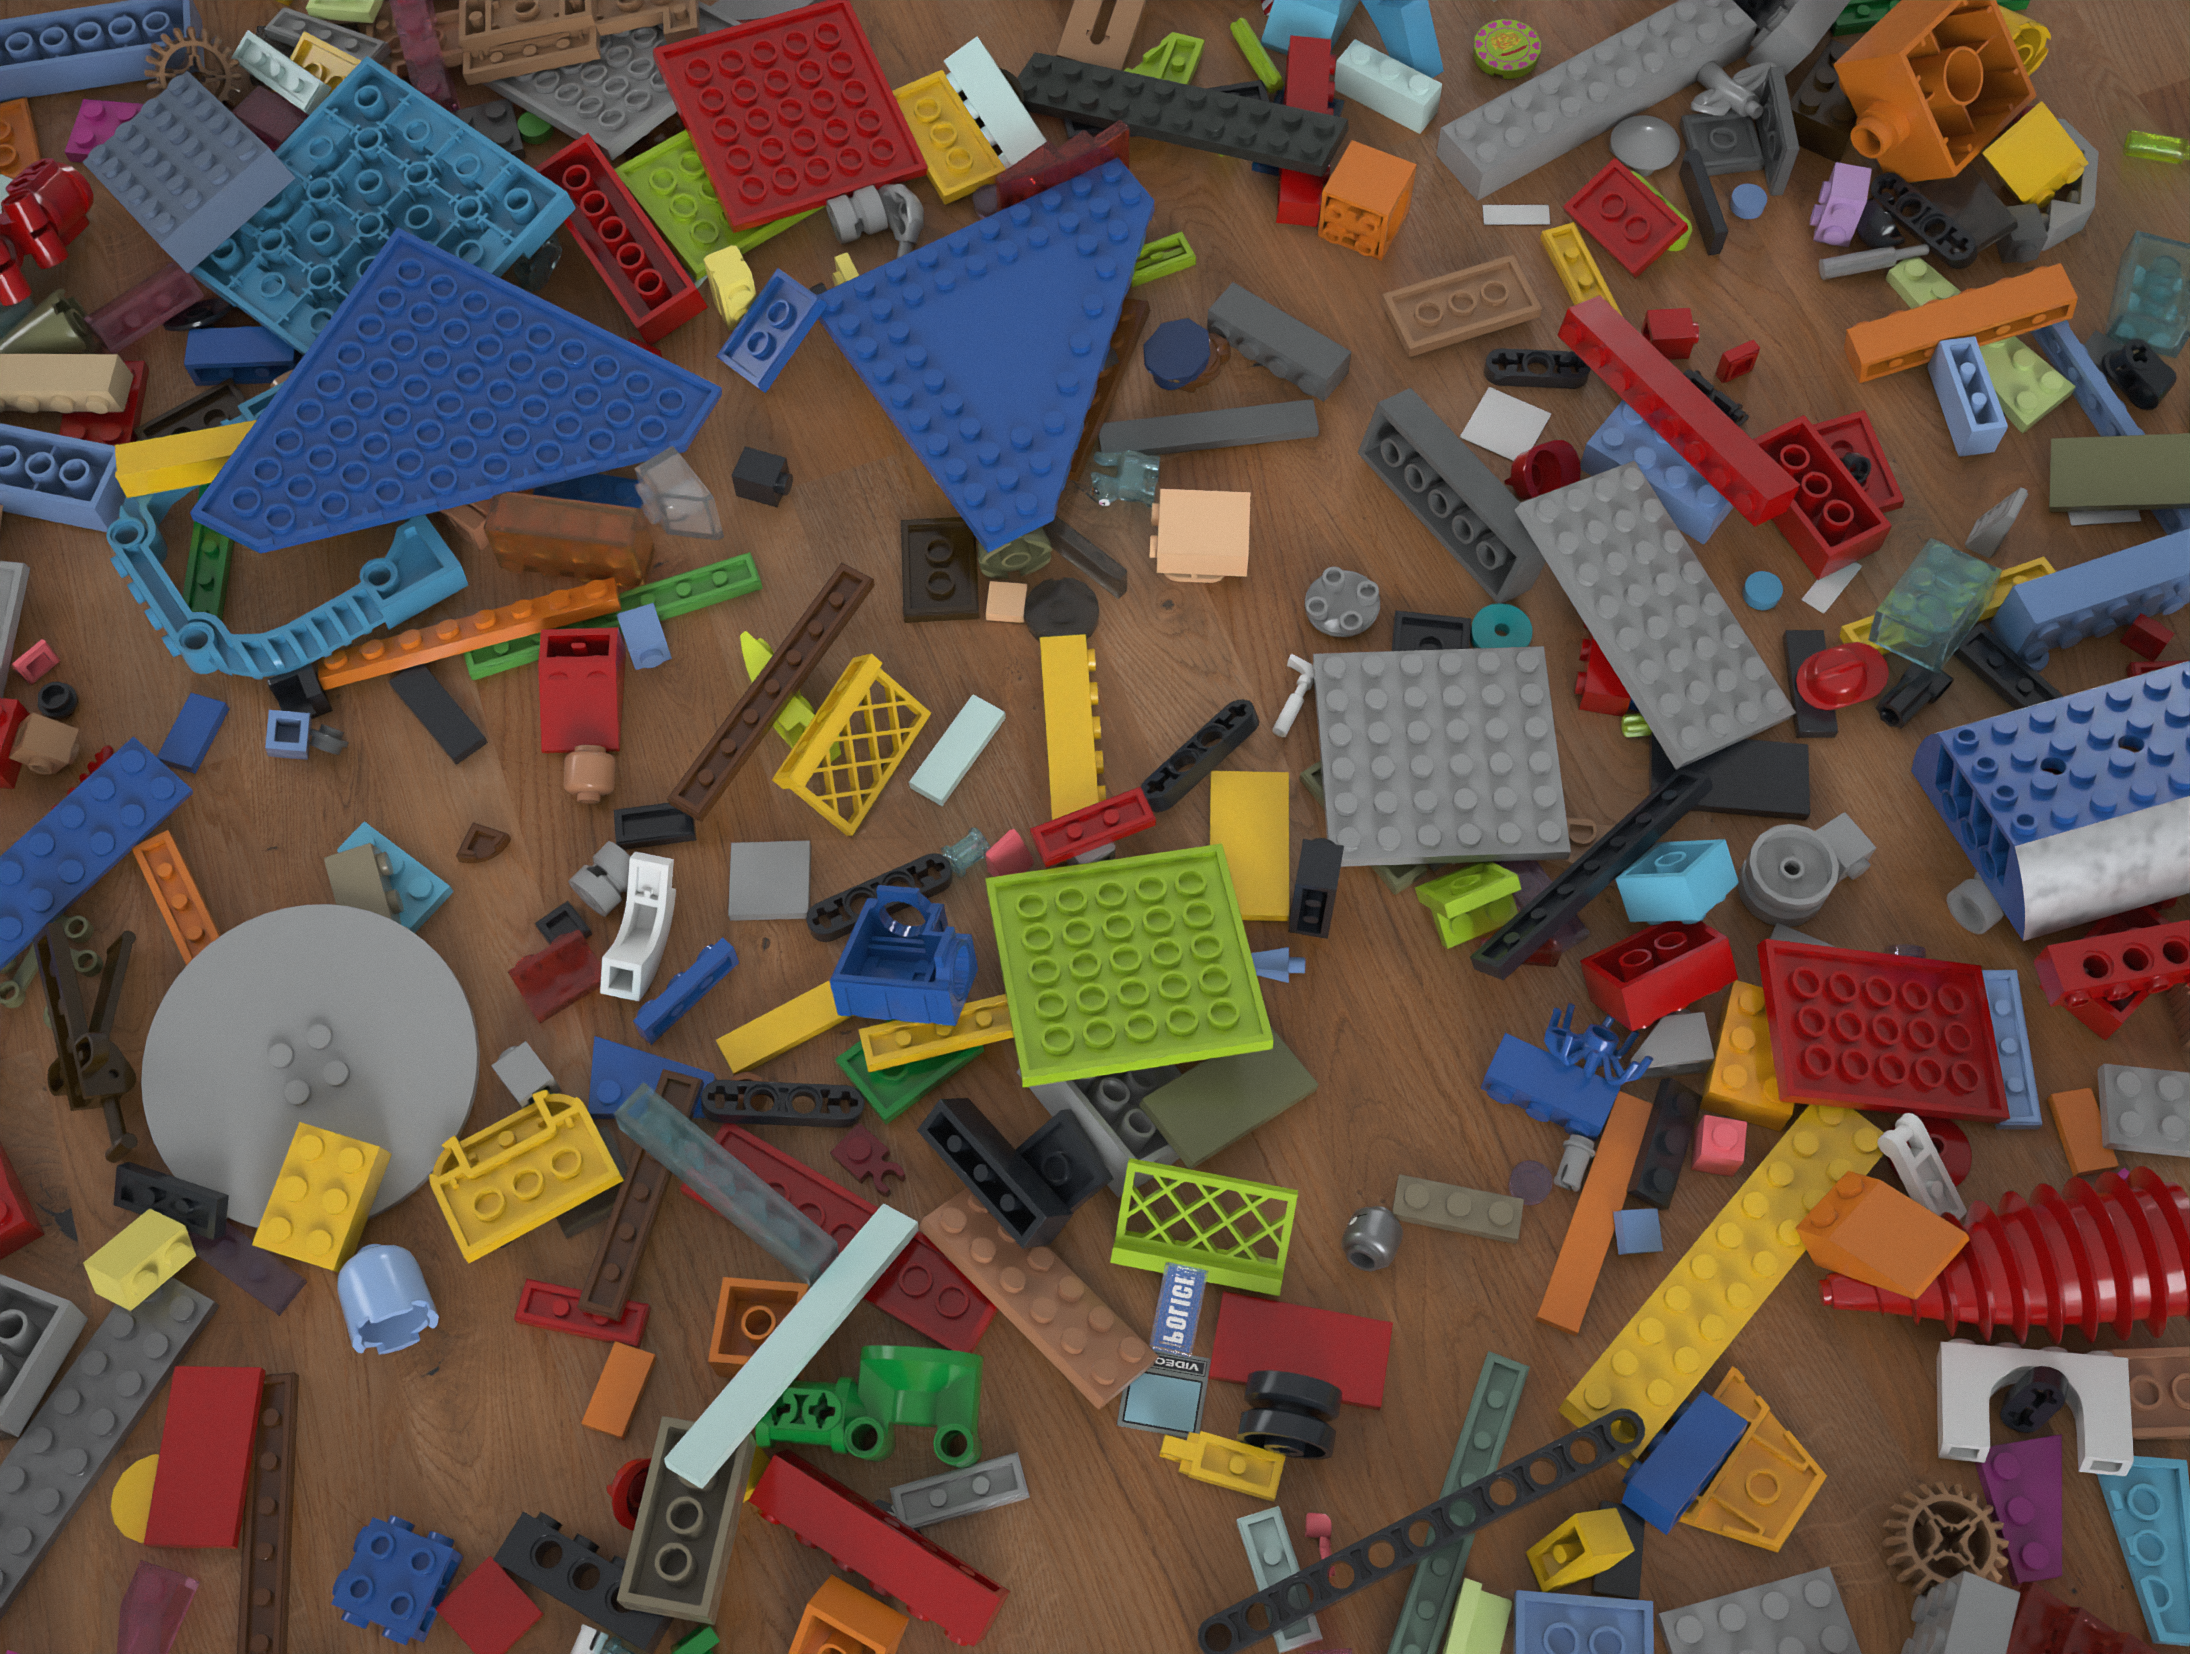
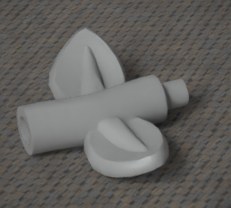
(1731, 93)

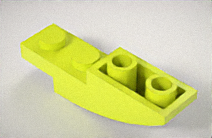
(798, 712)

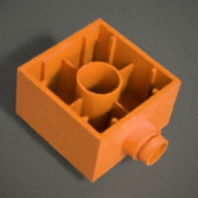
(1933, 86)

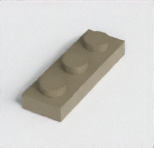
(1457, 1209)

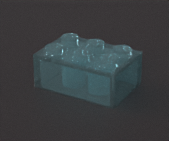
(2152, 294)
(1934, 605)

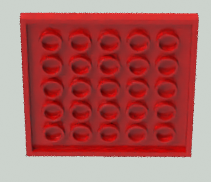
(789, 112)

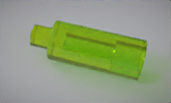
(2156, 147)

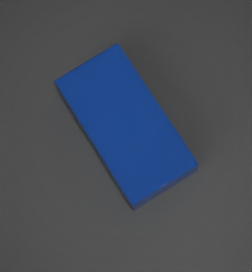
(193, 733)

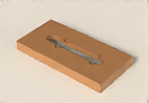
(1118, 37)

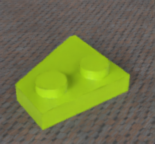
(1173, 59)

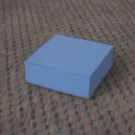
(1638, 1231)

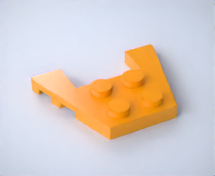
(1763, 1481)

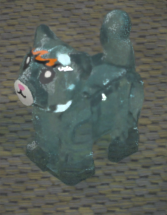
(1134, 480)

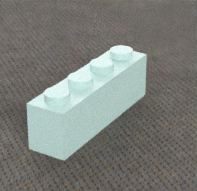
(994, 101)

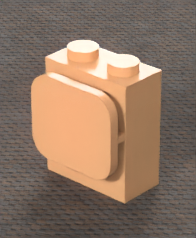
(1201, 534)

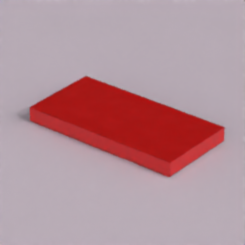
(1303, 1341)
(205, 1457)

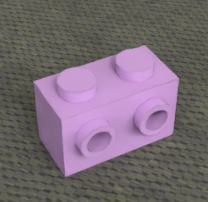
(1841, 204)

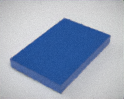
(771, 330)

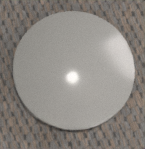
(1644, 143)
(1342, 602)

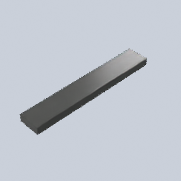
(1211, 429)

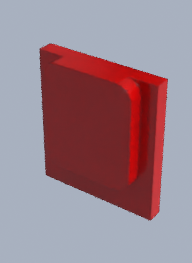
(489, 1610)

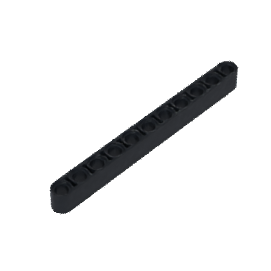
(1437, 1515)

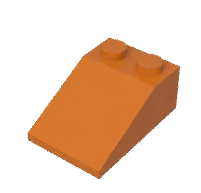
(1879, 1236)

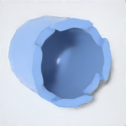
(384, 1299)

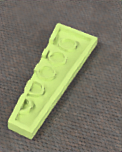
(2021, 378)

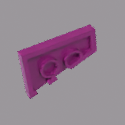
(2026, 1495)

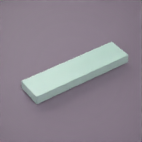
(280, 73)

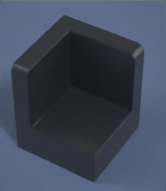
(300, 692)

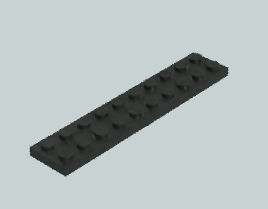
(1182, 114)

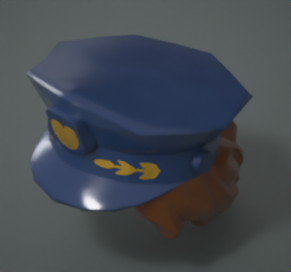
(1185, 355)

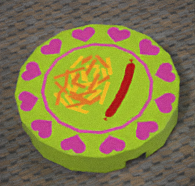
(1506, 48)

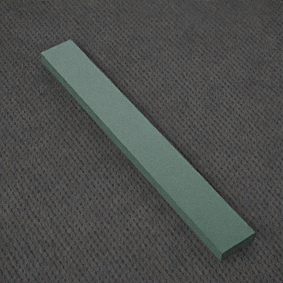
(1475, 1456)

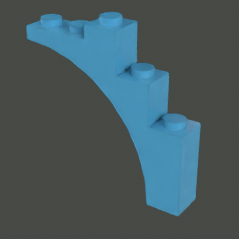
(1407, 33)

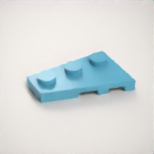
(418, 887)

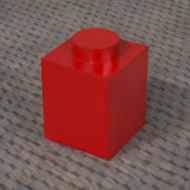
(1671, 331)

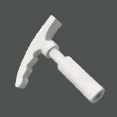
(1296, 699)

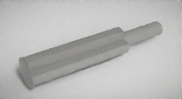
(1867, 260)

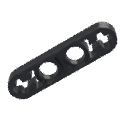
(1928, 216)
(1231, 725)
(904, 873)
(782, 1096)

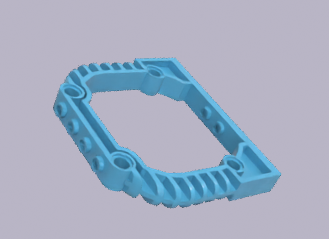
(415, 575)

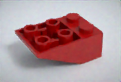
(581, 688)

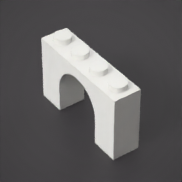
(2095, 1394)

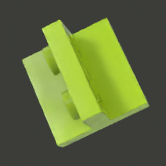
(1470, 901)

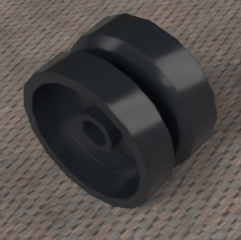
(1290, 1414)

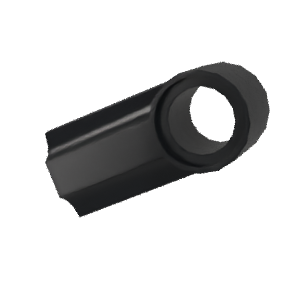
(1913, 692)

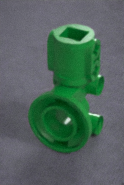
(892, 1388)

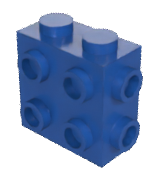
(396, 1579)

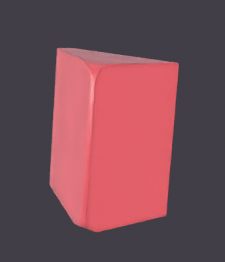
(35, 662)
(1008, 856)

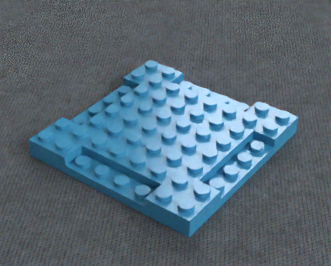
(361, 168)

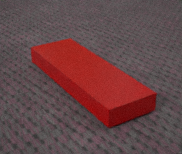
(1093, 827)
(556, 1309)

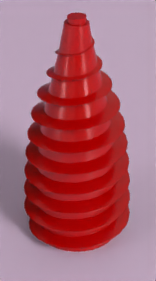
(2055, 1262)

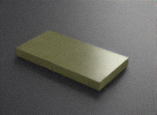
(2120, 473)
(1226, 1099)

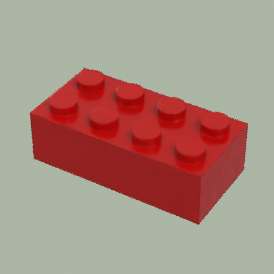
(1831, 514)

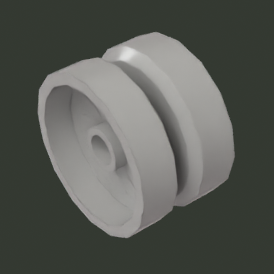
(1787, 875)

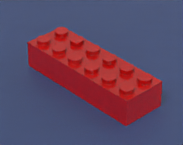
(622, 242)

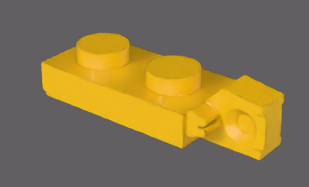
(1226, 1463)

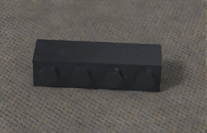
(995, 1172)

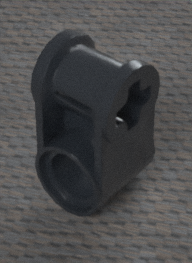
(2142, 375)

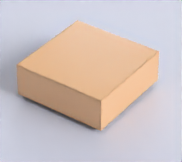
(1006, 602)

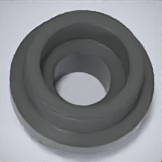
(328, 739)

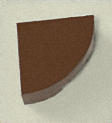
(482, 844)

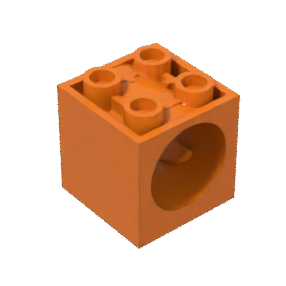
(1366, 200)

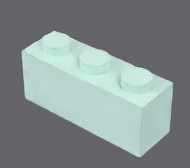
(1387, 86)

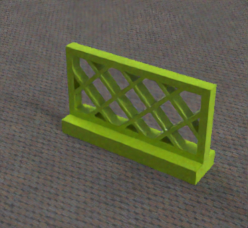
(1224, 1266)

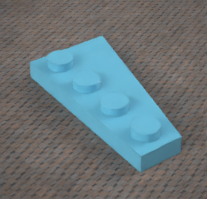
(2154, 1533)

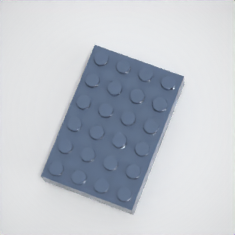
(188, 170)

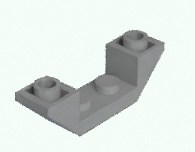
(2070, 217)

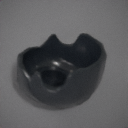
(1878, 227)

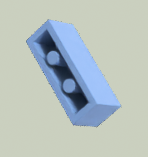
(1967, 396)

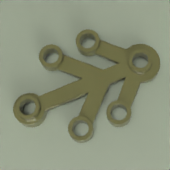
(30, 966)

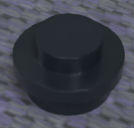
(57, 700)

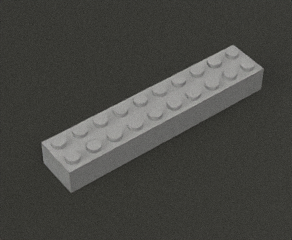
(1592, 92)

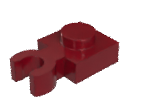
(864, 1156)

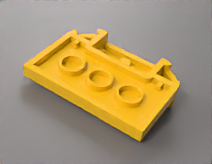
(521, 1173)

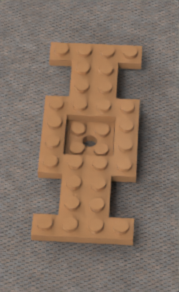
(480, 27)

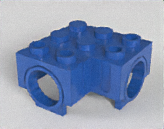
(901, 968)

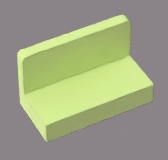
(1477, 1621)

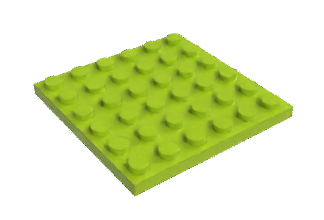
(1126, 965)

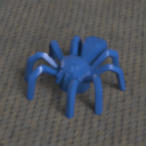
(1595, 1046)

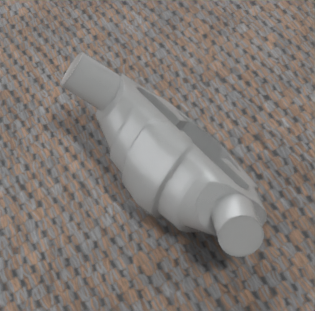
(903, 214)

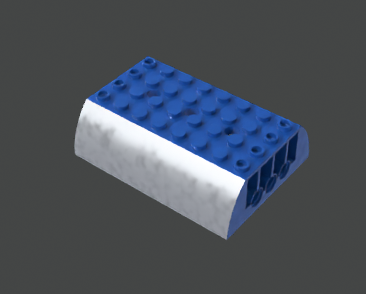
(2081, 840)

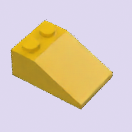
(2036, 157)

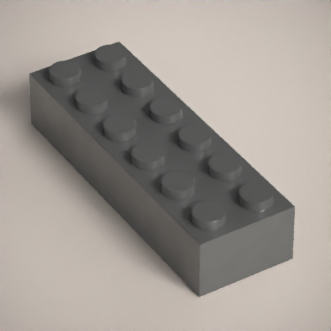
(1452, 494)

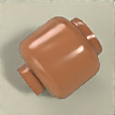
(589, 773)

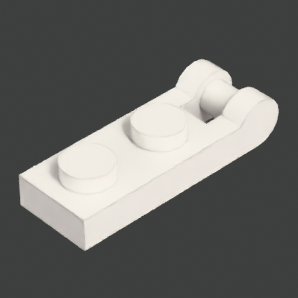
(1921, 1167)

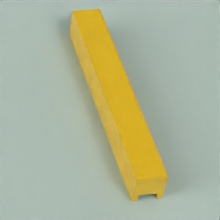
(176, 459)

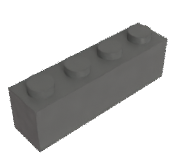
(1279, 342)

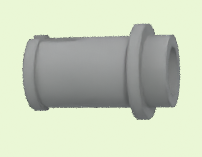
(1574, 1162)

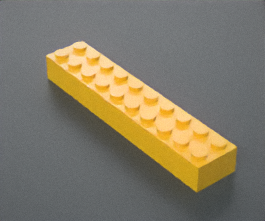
(1722, 1277)

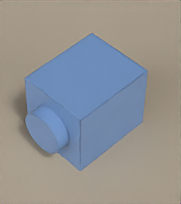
(644, 636)
(288, 734)

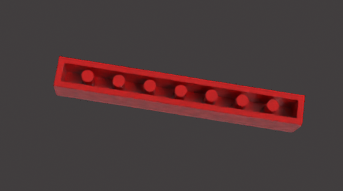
(1678, 411)

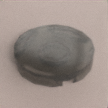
(1061, 609)

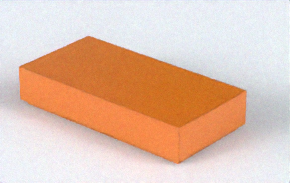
(2081, 1131)
(619, 1390)

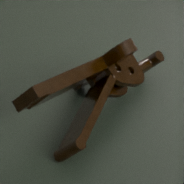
(87, 1064)

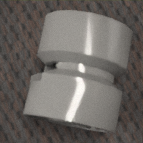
(856, 214)
(604, 880)
(1974, 905)

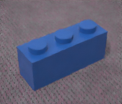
(237, 353)
(1549, 1088)
(1682, 1461)

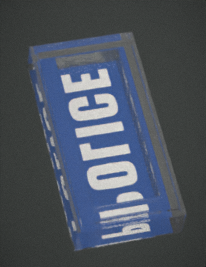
(1178, 1309)

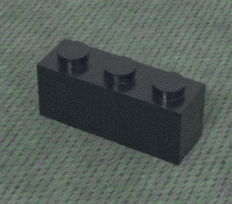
(1315, 887)

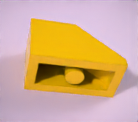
(1580, 1549)

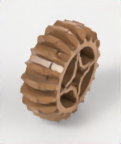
(192, 57)
(1933, 1529)

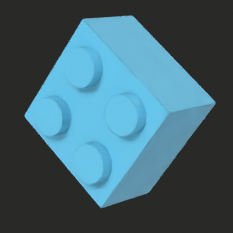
(1677, 881)

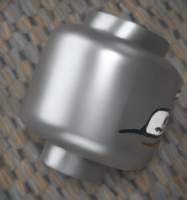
(1372, 1238)

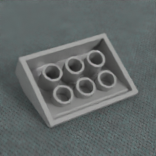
(1113, 1119)

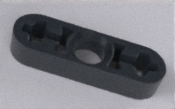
(1526, 378)

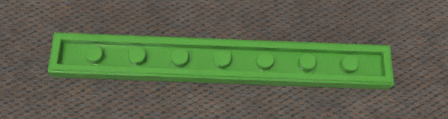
(670, 597)

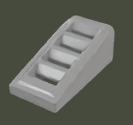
(1994, 525)

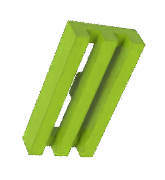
(1163, 263)

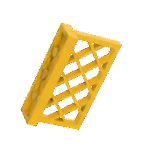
(824, 730)

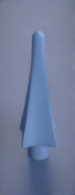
(1277, 964)

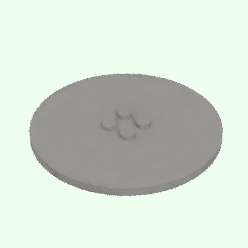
(315, 1024)

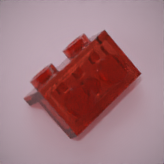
(557, 975)

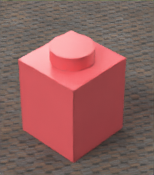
(1719, 1145)

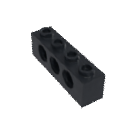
(523, 1556)

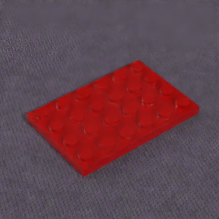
(1881, 1032)

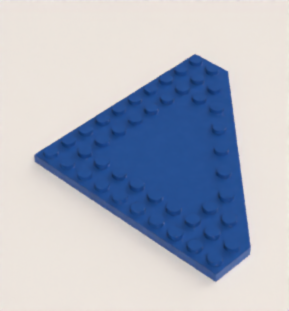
(998, 343)
(439, 397)

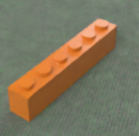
(1987, 313)

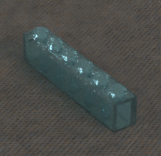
(727, 1184)

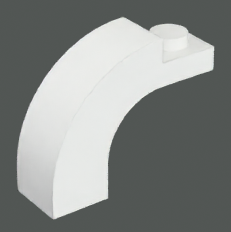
(647, 919)

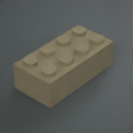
(684, 1533)

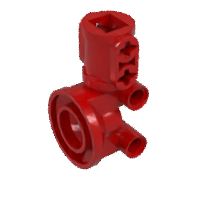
(40, 219)

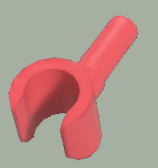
(1319, 1526)

